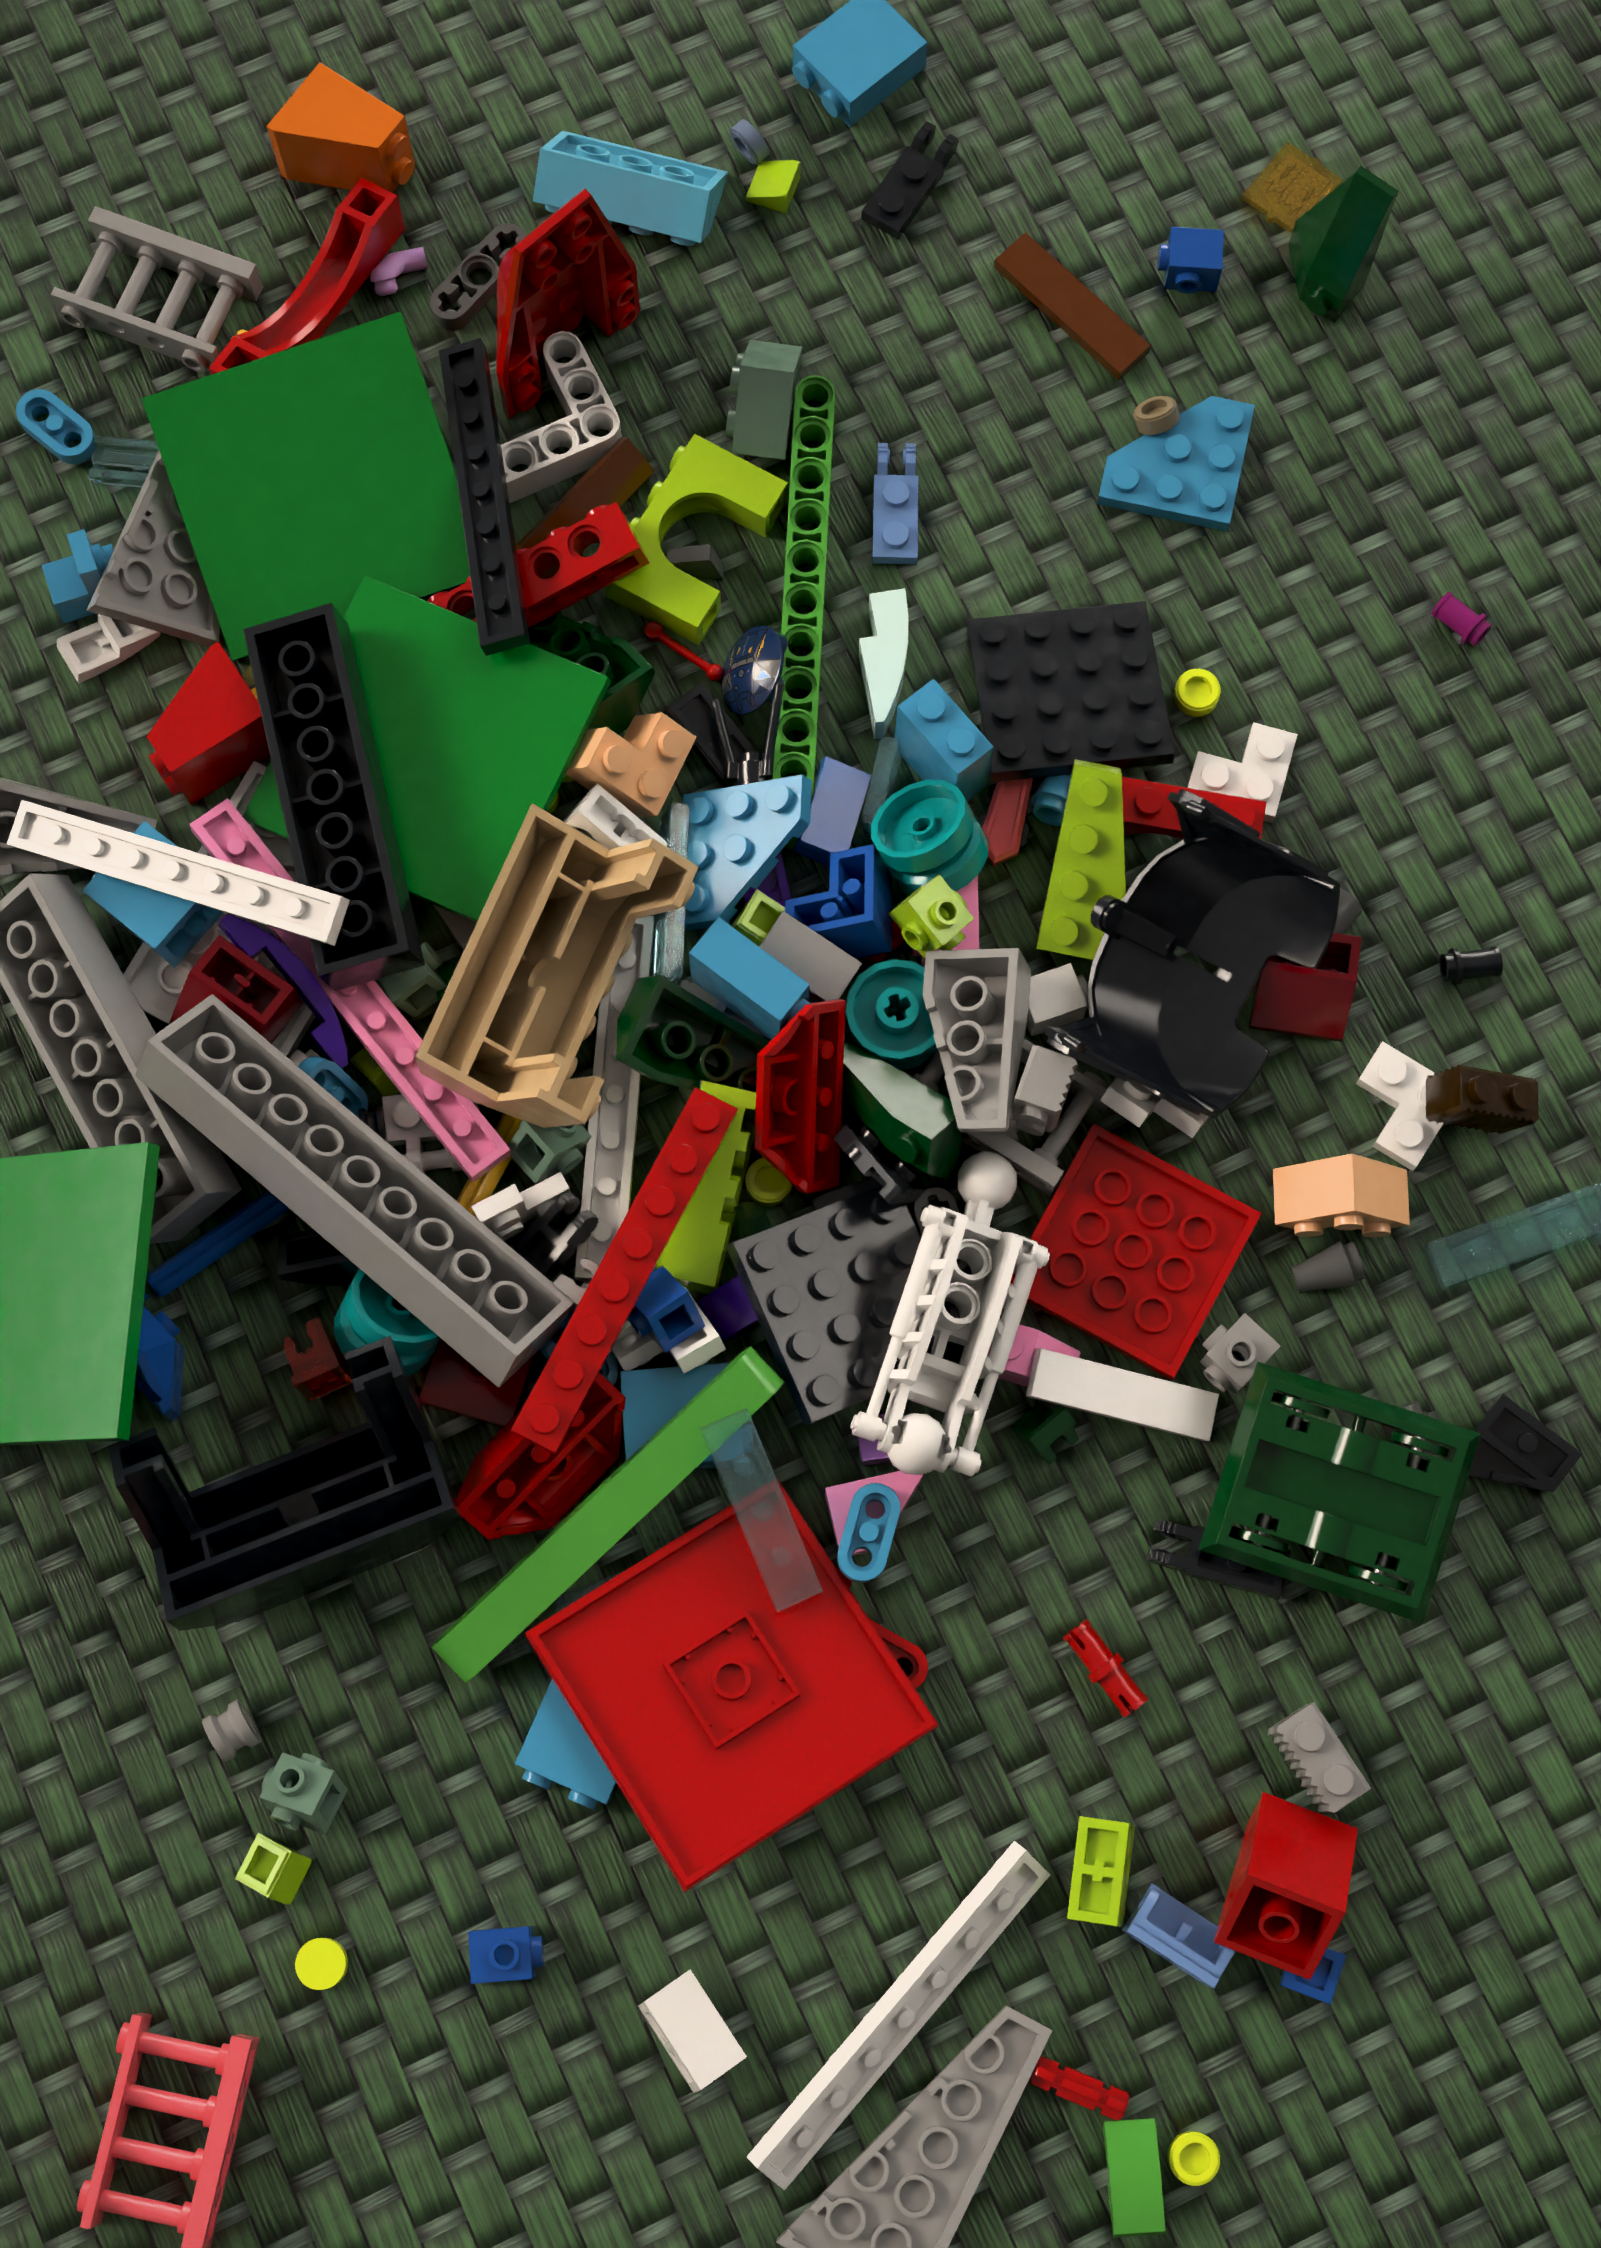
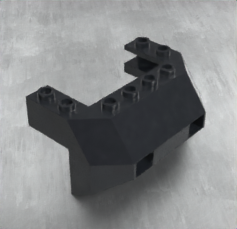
(297, 1516)

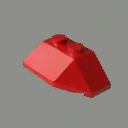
(802, 1097)
(527, 1489)

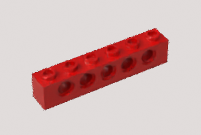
(577, 575)

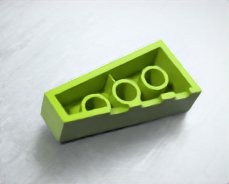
(1086, 861)

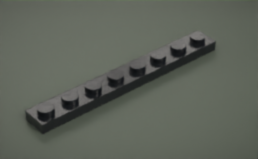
(484, 498)

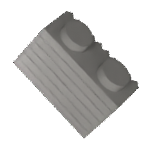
(1042, 1090)
(1318, 1759)

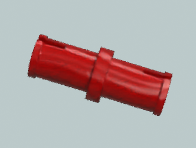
(1105, 1668)

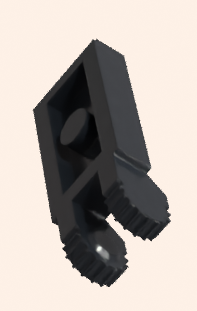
(908, 183)
(548, 1248)
(1212, 1567)

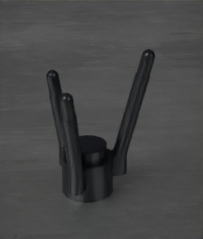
(753, 765)

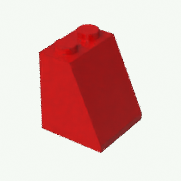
(208, 730)
(1288, 1886)

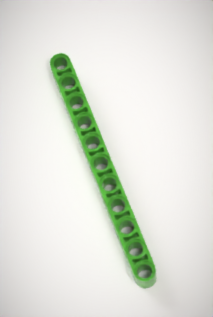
(805, 587)

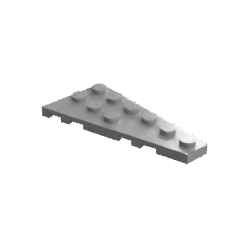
(154, 570)
(930, 2159)

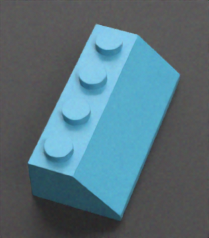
(631, 186)

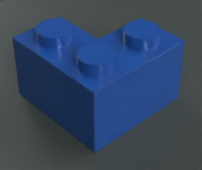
(856, 905)

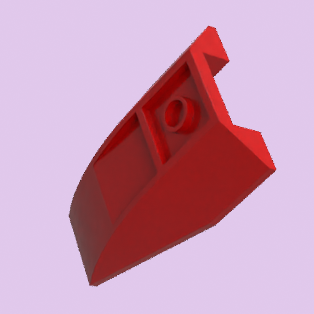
(549, 282)

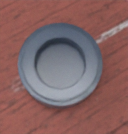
(749, 142)

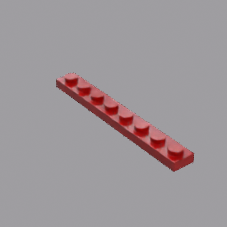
(624, 1271)

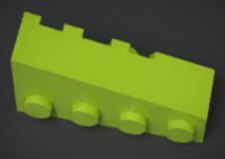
(701, 1238)

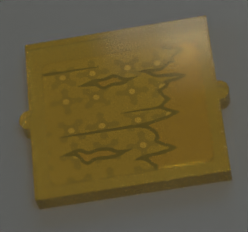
(1290, 186)

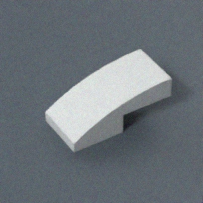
(102, 646)

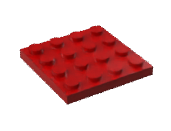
(1136, 1251)

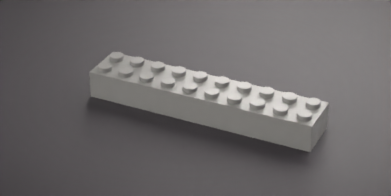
(354, 1189)

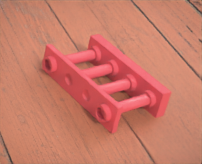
(206, 2166)

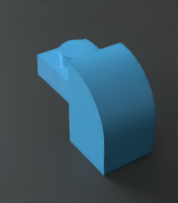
(77, 576)

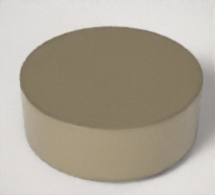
(1156, 415)

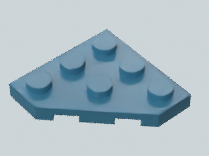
(1185, 471)
(737, 839)

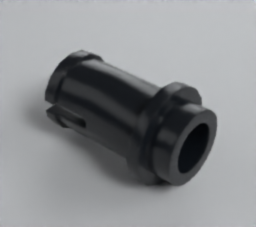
(1470, 964)

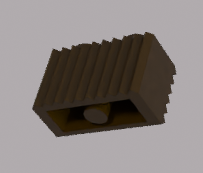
(1481, 1099)

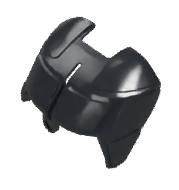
(1225, 902)

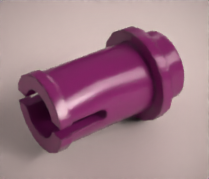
(1462, 619)

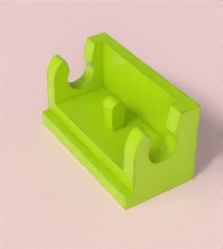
(1101, 1871)

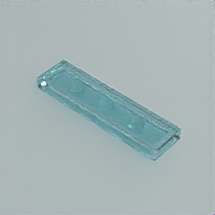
(671, 924)
(1516, 1237)
(761, 1509)

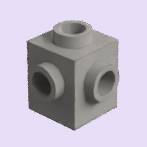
(1247, 1342)

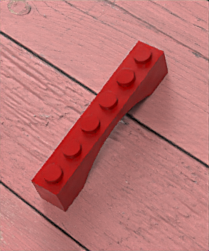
(356, 242)

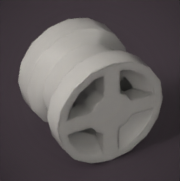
(231, 1730)

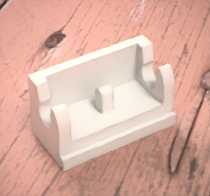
(692, 2031)

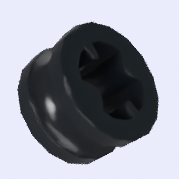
(374, 1120)

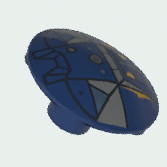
(753, 669)

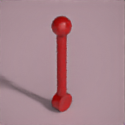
(655, 633)

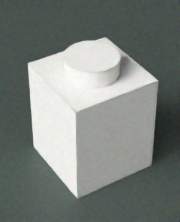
(1056, 999)

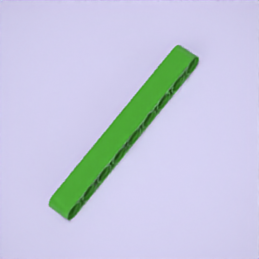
(602, 1518)

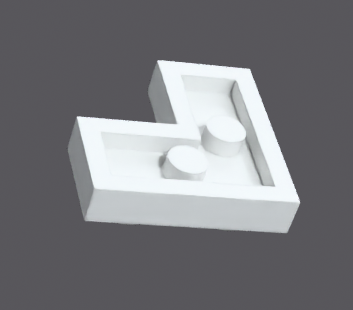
(1259, 774)
(1402, 1085)
(1138, 1103)
(509, 1209)
(694, 1351)

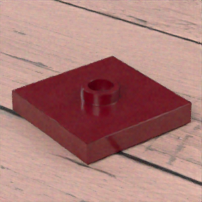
(463, 1390)

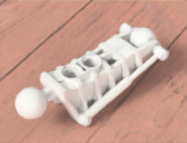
(916, 1440)

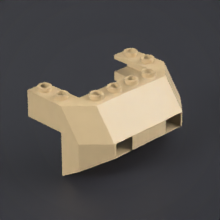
(542, 967)

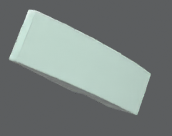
(884, 656)

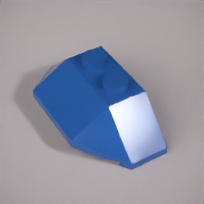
(160, 1362)

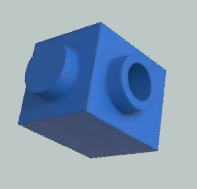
(1192, 259)
(665, 1311)
(504, 1954)

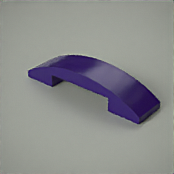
(253, 940)

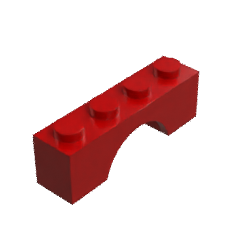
(1150, 811)

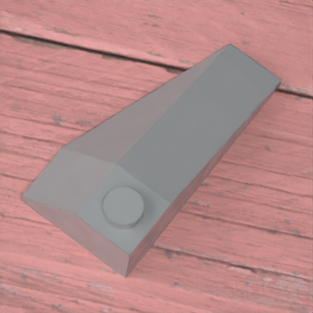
(18, 860)
(979, 1029)

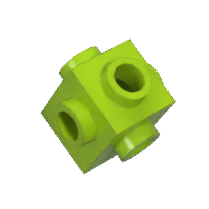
(932, 917)

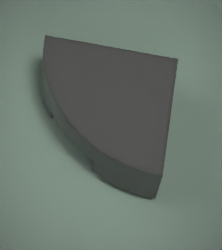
(697, 561)

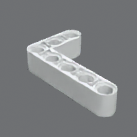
(571, 431)

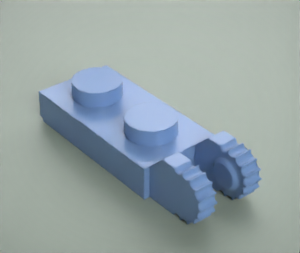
(895, 510)

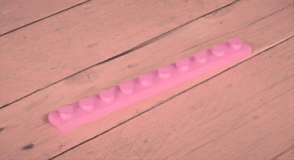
(367, 1013)

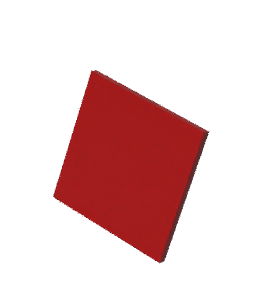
(717, 1702)

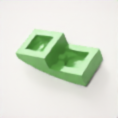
(1134, 2178)

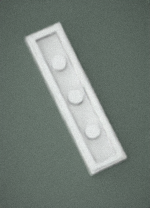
(1122, 1395)

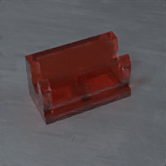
(320, 1367)

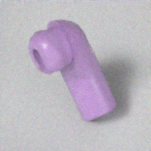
(393, 265)

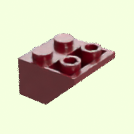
(243, 986)
(1305, 999)

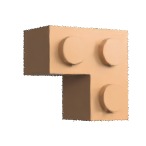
(635, 767)
(1341, 1194)

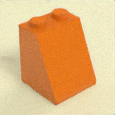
(339, 134)

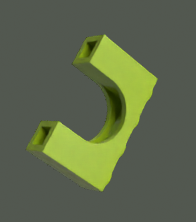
(699, 481)

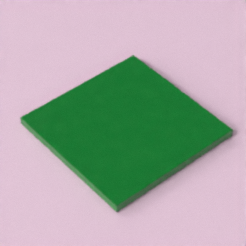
(313, 477)
(456, 740)
(73, 1291)

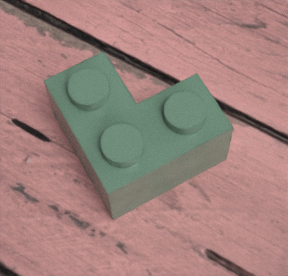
(765, 392)

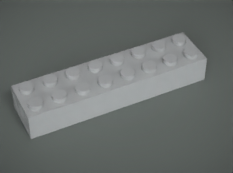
(93, 1042)

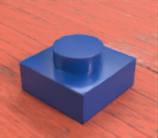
(1323, 1981)

